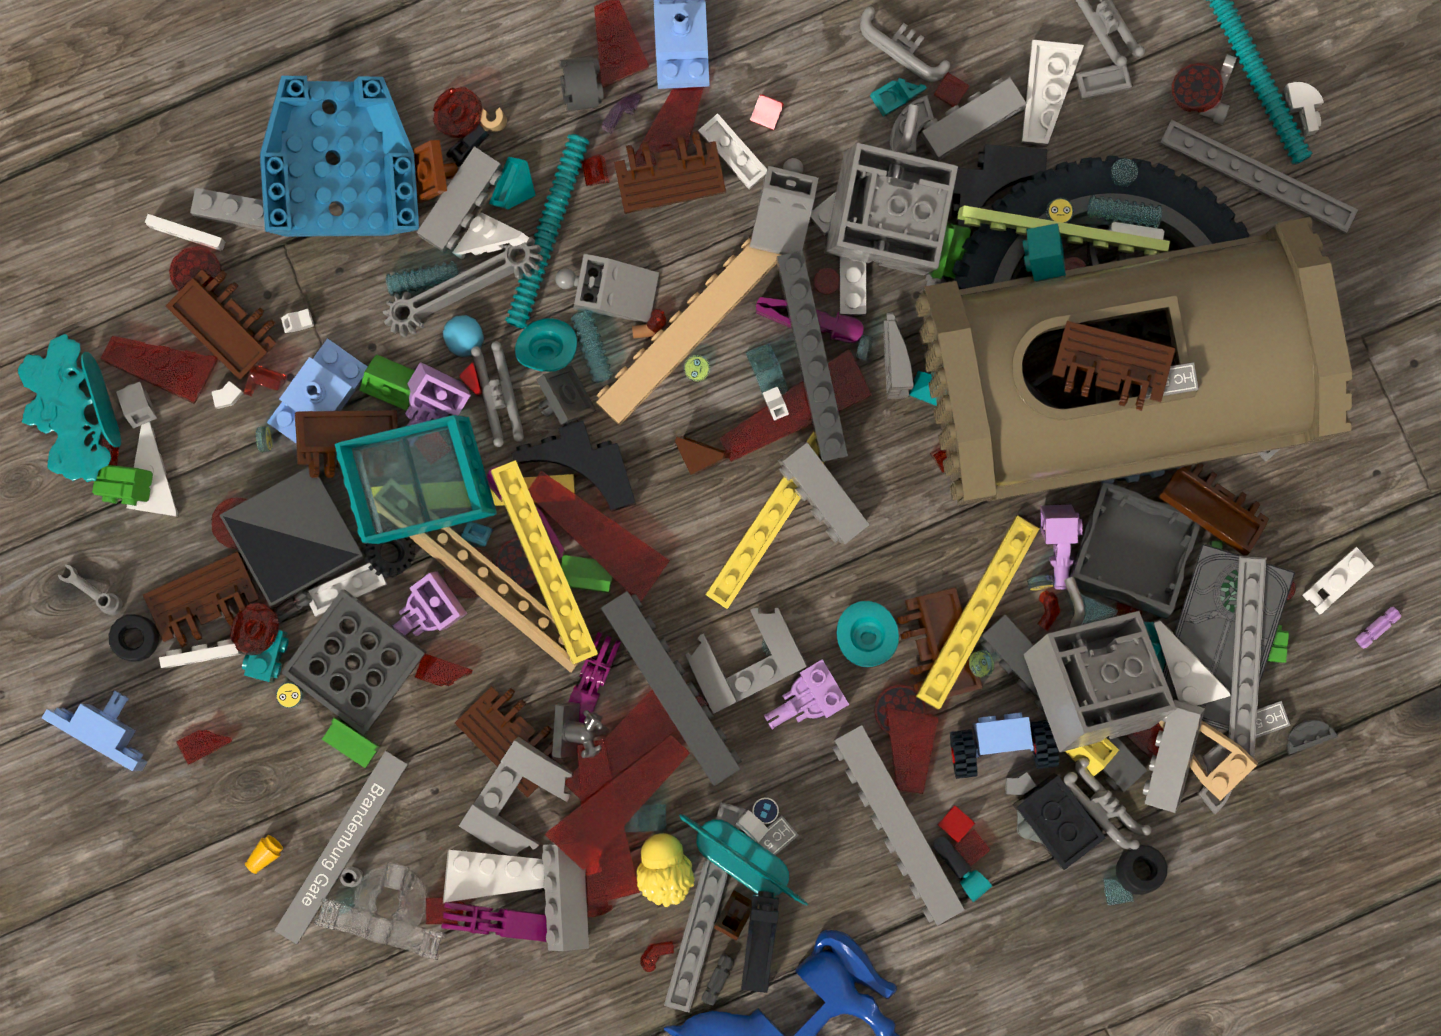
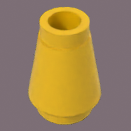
(264, 853)

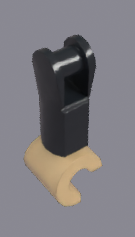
(477, 136)

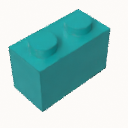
(1044, 252)

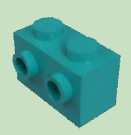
(267, 665)

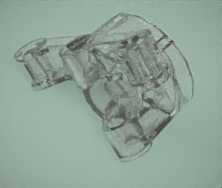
(364, 920)

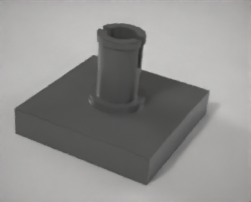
(564, 395)

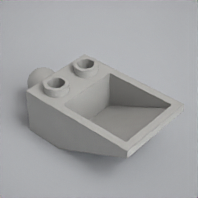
(784, 209)
(617, 291)

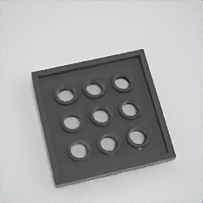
(356, 680)

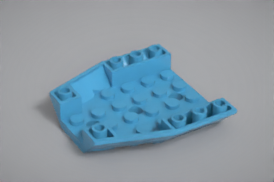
(374, 165)

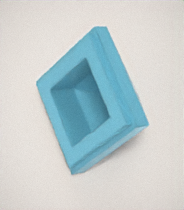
(476, 534)

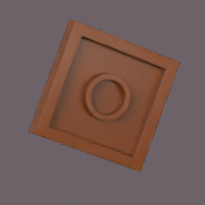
(431, 171)

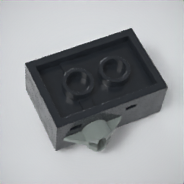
(1057, 821)

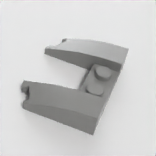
(897, 361)
(783, 662)
(518, 762)

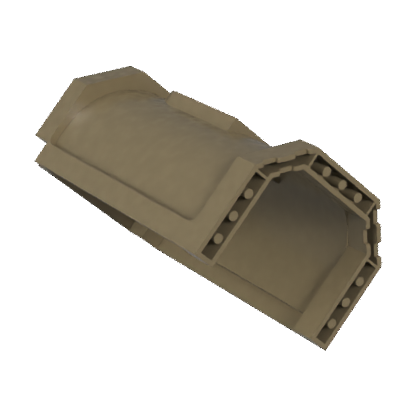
(1246, 311)

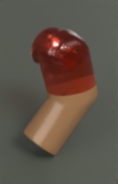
(653, 325)

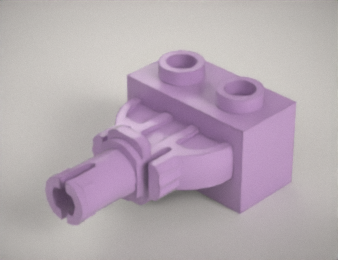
(434, 395)
(1061, 528)
(430, 606)
(813, 693)

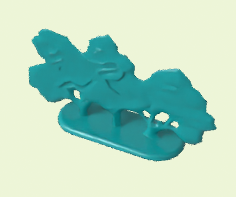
(61, 408)
(742, 857)

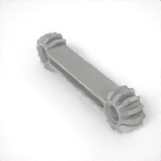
(460, 287)

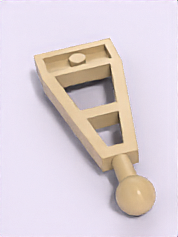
(1229, 770)

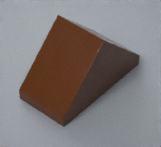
(699, 455)
(734, 915)

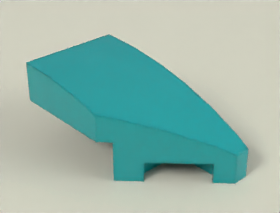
(895, 95)

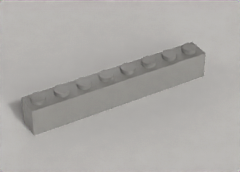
(899, 826)

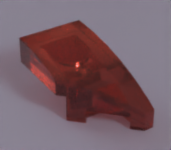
(440, 671)
(201, 745)

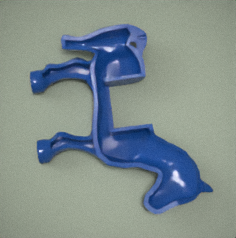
(827, 974)

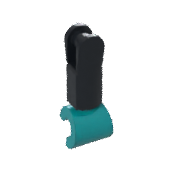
(973, 882)

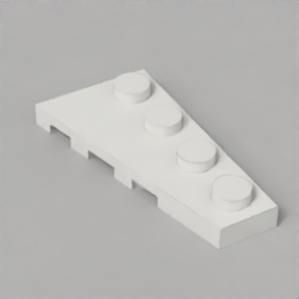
(1048, 82)
(483, 874)

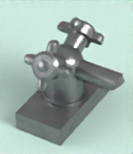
(570, 731)

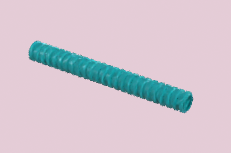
(1261, 80)
(548, 228)

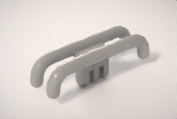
(1106, 21)
(902, 48)
(498, 394)
(1104, 806)

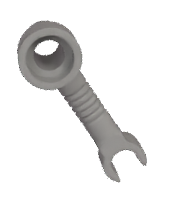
(1220, 110)
(114, 602)

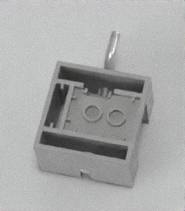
(891, 206)
(1098, 678)

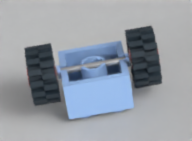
(1002, 736)

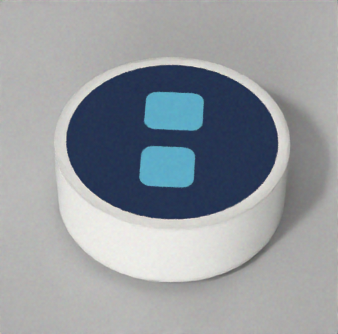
(765, 810)

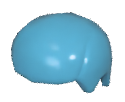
(462, 335)

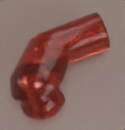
(1051, 608)
(652, 954)

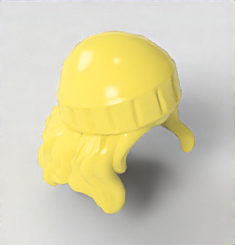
(664, 870)

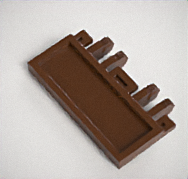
(670, 179)
(220, 325)
(1113, 359)
(321, 430)
(1214, 508)
(200, 596)
(936, 619)
(495, 733)

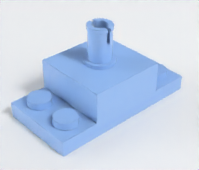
(681, 43)
(319, 386)
(100, 730)

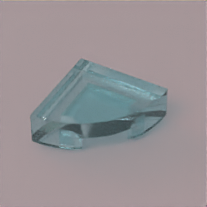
(1115, 892)

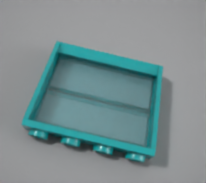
(415, 479)

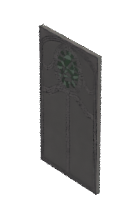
(1209, 621)

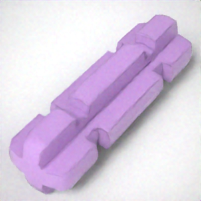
(1378, 627)

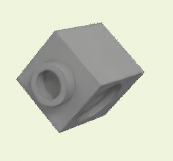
(136, 404)

